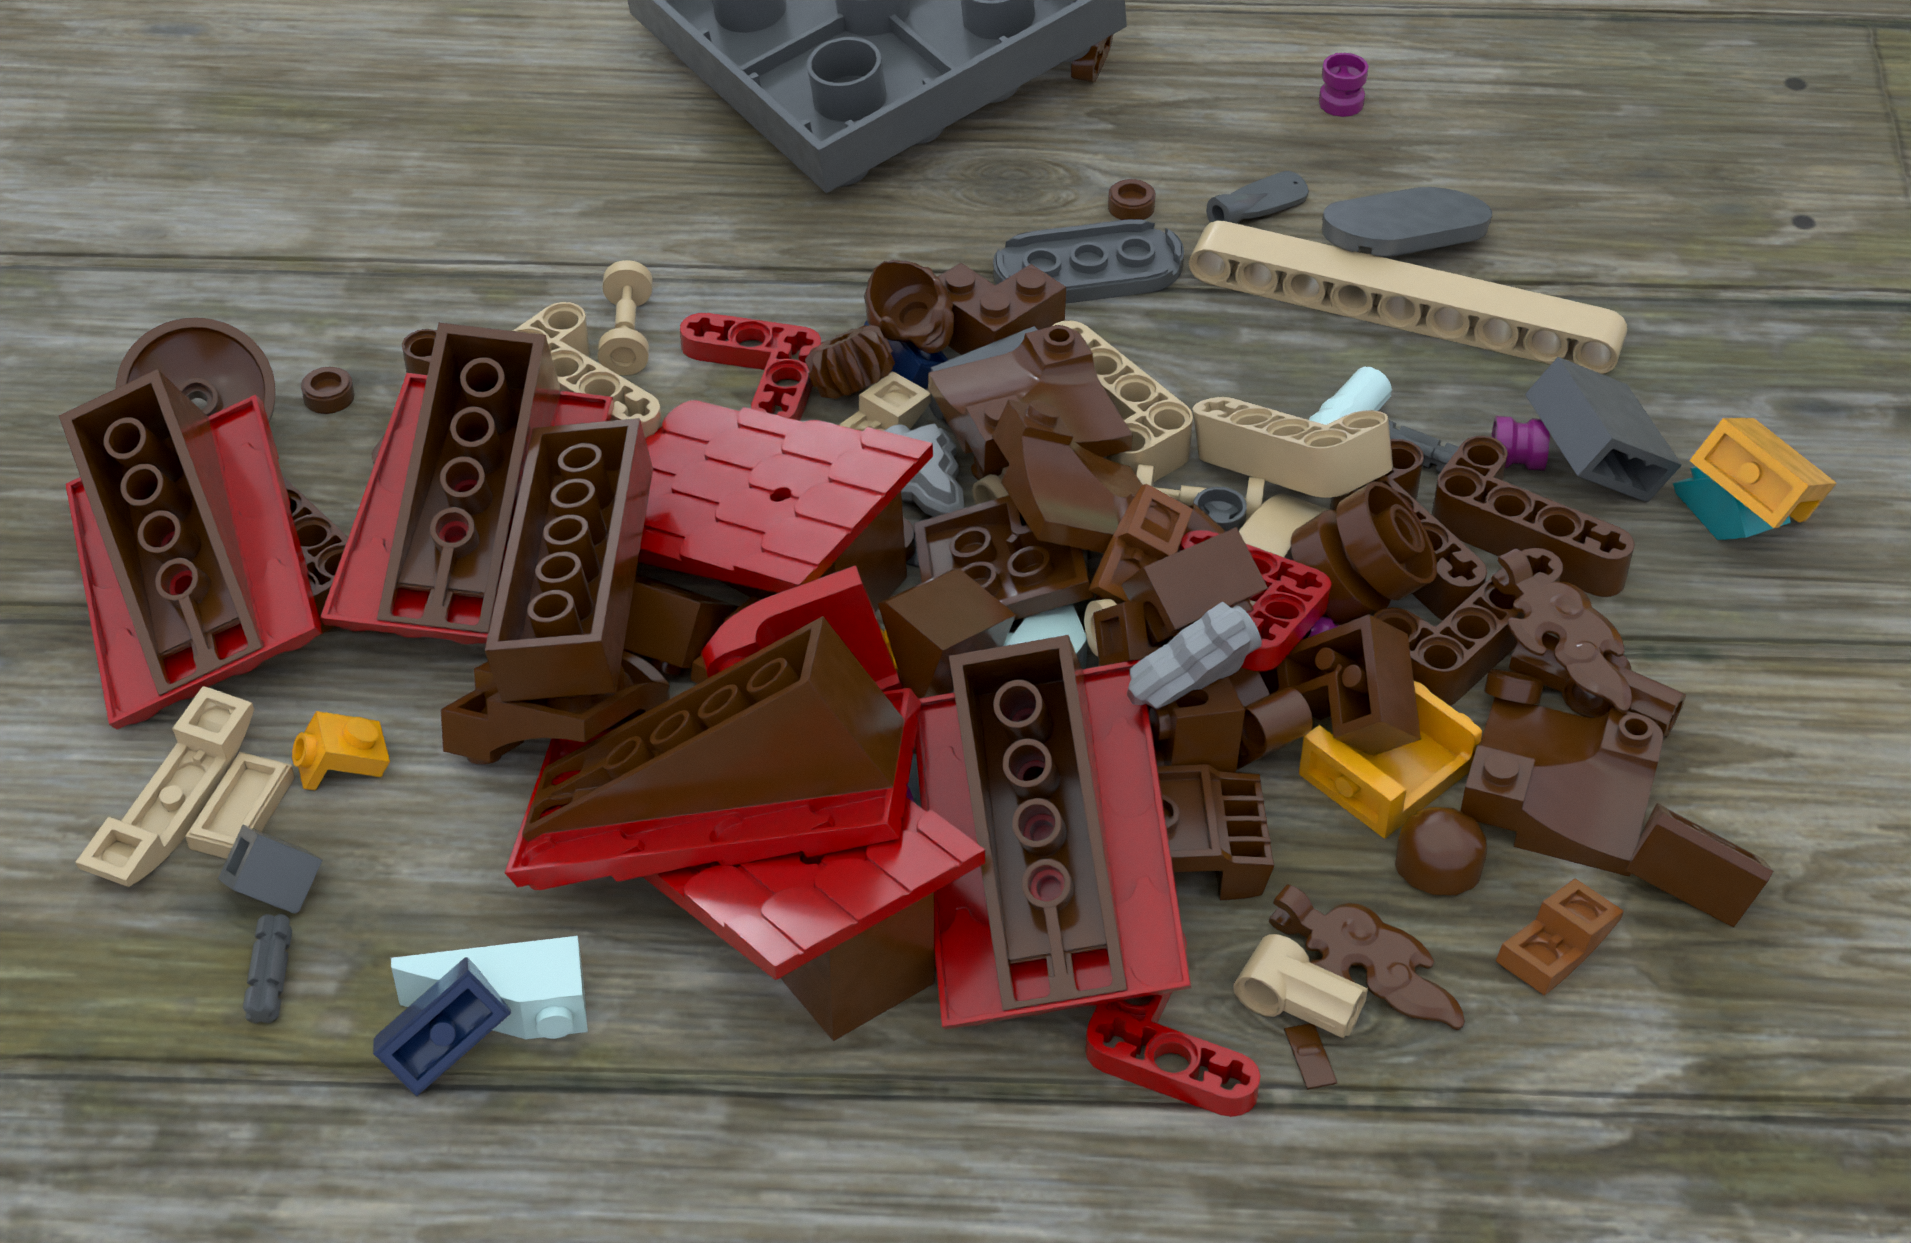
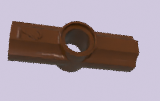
(1648, 696)

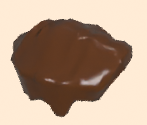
(910, 305)

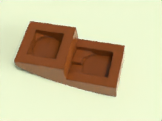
(1144, 536)
(1560, 937)

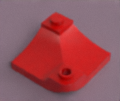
(836, 597)

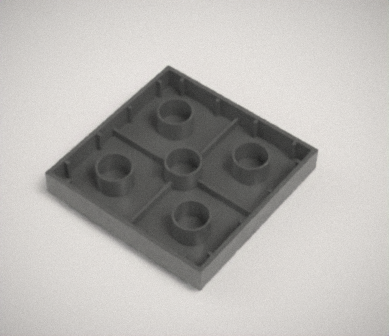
(870, 77)

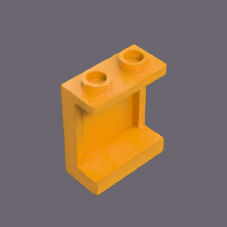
(1762, 471)
(1398, 782)

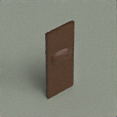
(1310, 1056)

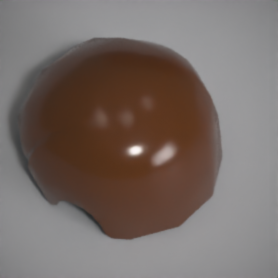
(1441, 851)

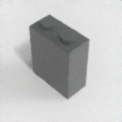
(1602, 430)

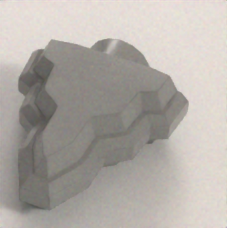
(935, 484)
(1195, 657)

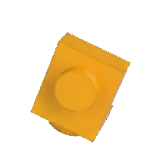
(339, 745)

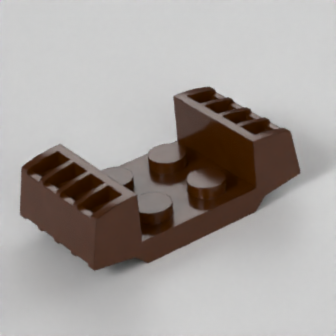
(1218, 826)

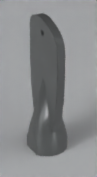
(1259, 198)

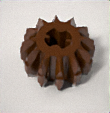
(850, 362)

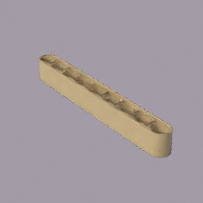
(1408, 296)

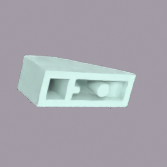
(534, 978)

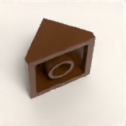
(938, 621)
(1698, 866)

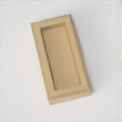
(244, 796)

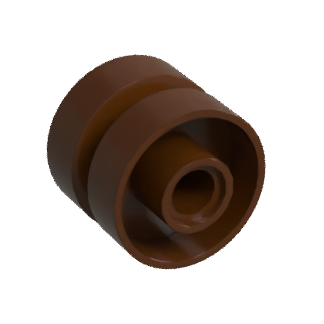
(1369, 551)

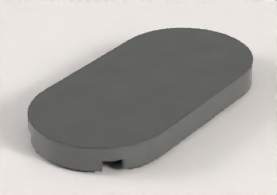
(1406, 221)
(1097, 258)

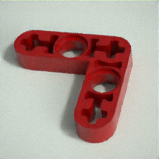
(772, 356)
(1292, 593)
(1139, 1027)

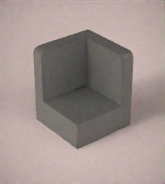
(270, 869)

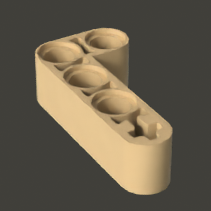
(576, 372)
(1153, 414)
(1294, 450)

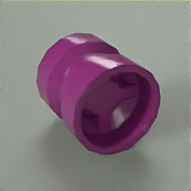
(1343, 89)
(1524, 442)

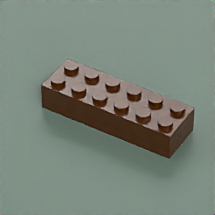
(571, 562)

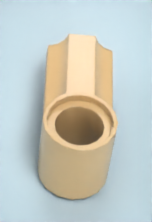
(1284, 980)

